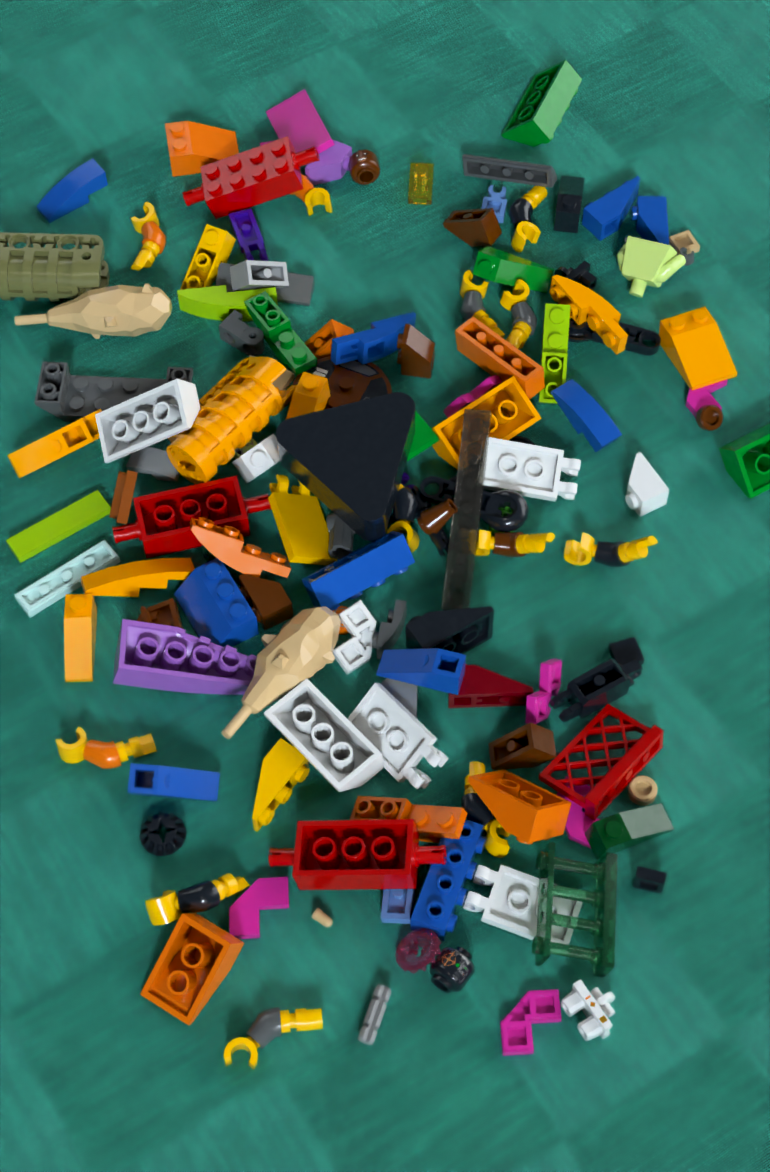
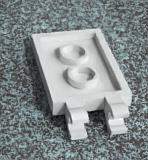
(529, 470)
(396, 735)
(515, 903)

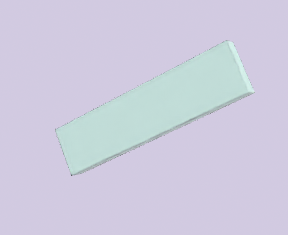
(65, 578)

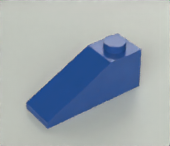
(651, 218)

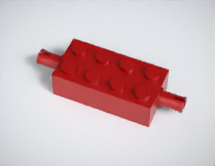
(251, 177)
(166, 515)
(356, 854)

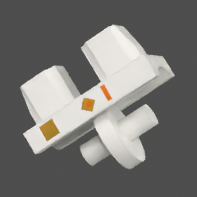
(597, 1021)

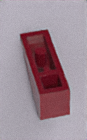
(488, 689)

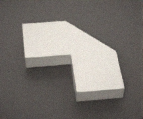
(361, 627)

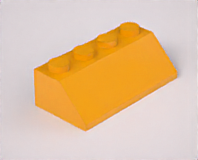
(510, 412)

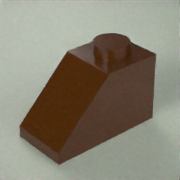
(474, 226)
(522, 748)

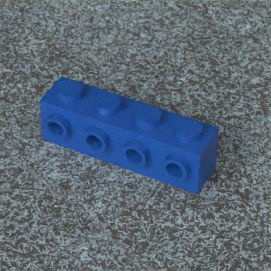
(359, 571)
(446, 883)

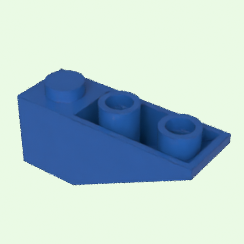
(608, 212)
(424, 667)
(173, 782)

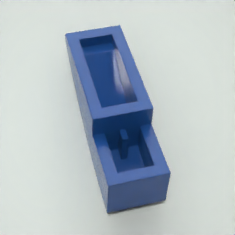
(72, 191)
(586, 415)

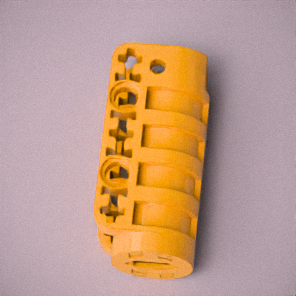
(229, 417)

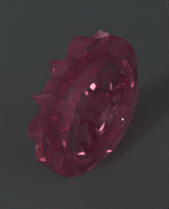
(408, 949)

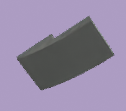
(390, 630)

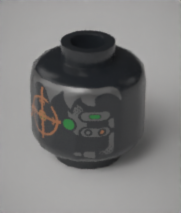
(452, 969)

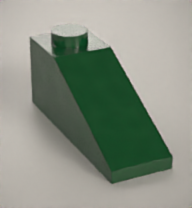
(627, 829)

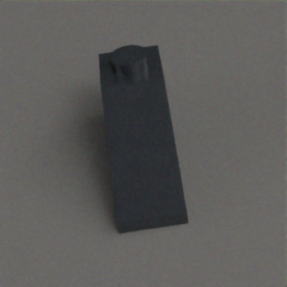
(569, 204)

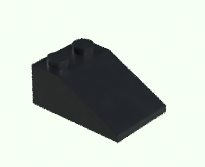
(451, 629)

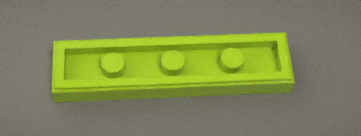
(58, 526)

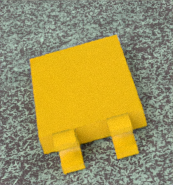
(300, 523)

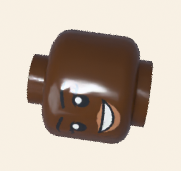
(364, 167)

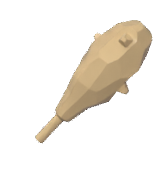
(109, 311)
(287, 660)

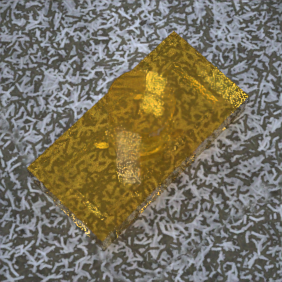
(421, 183)

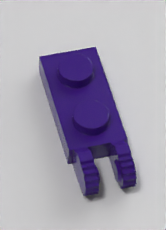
(247, 234)

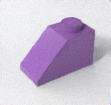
(332, 164)

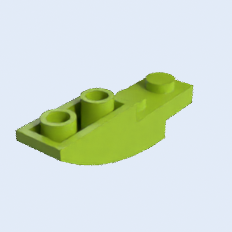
(217, 303)
(554, 349)

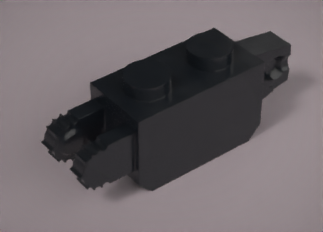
(596, 688)

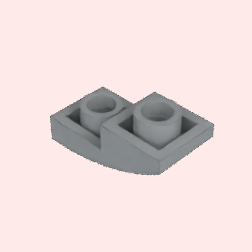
(153, 462)

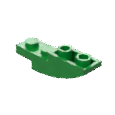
(279, 334)

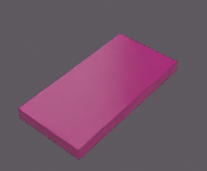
(300, 122)

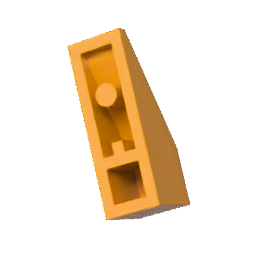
(309, 395)
(79, 637)

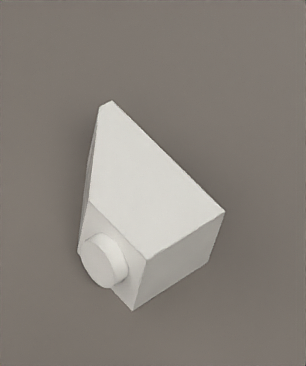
(258, 459)
(645, 487)

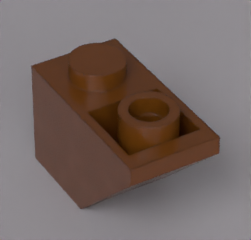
(415, 353)
(266, 600)

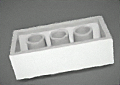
(147, 419)
(325, 737)

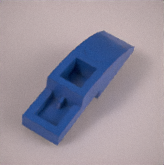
(371, 343)

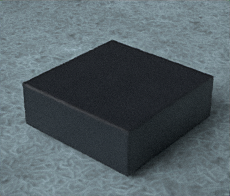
(626, 651)
(649, 880)

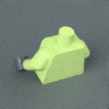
(649, 263)

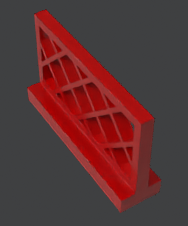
(623, 769)

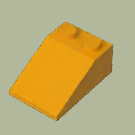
(696, 348)

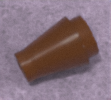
(437, 516)

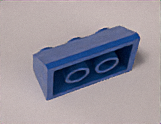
(216, 605)

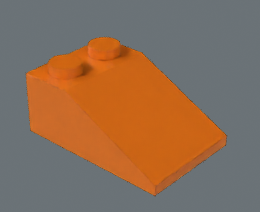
(197, 145)
(521, 806)
(191, 967)

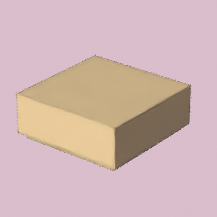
(686, 240)

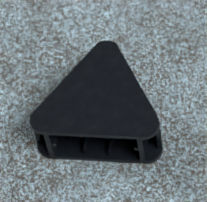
(352, 457)

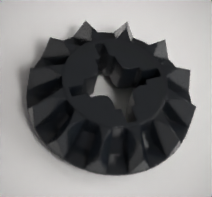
(173, 840)

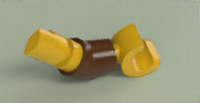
(511, 543)

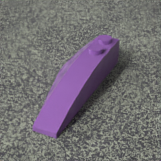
(178, 662)

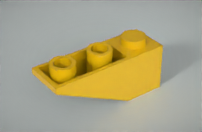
(212, 250)
(279, 774)

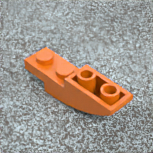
(228, 547)
(431, 820)

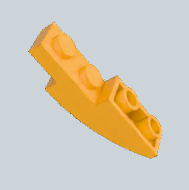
(590, 307)
(55, 445)

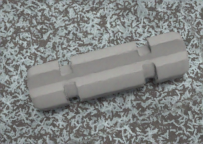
(374, 1014)

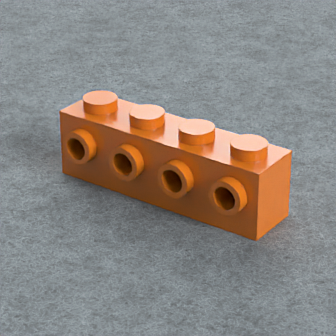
(498, 356)

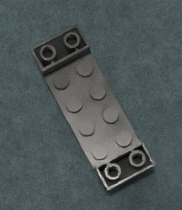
(76, 396)

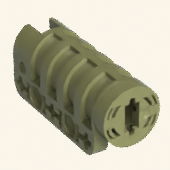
(51, 270)

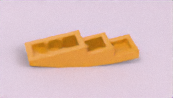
(128, 578)

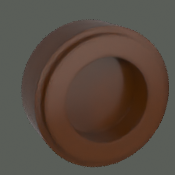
(709, 417)

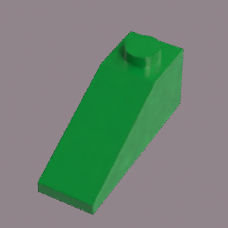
(507, 268)

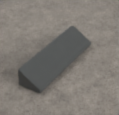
(509, 171)
(298, 292)

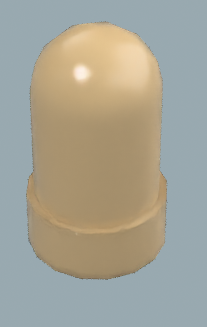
(322, 918)

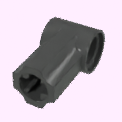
(340, 537)

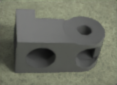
(241, 336)

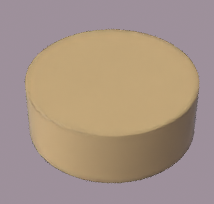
(642, 790)

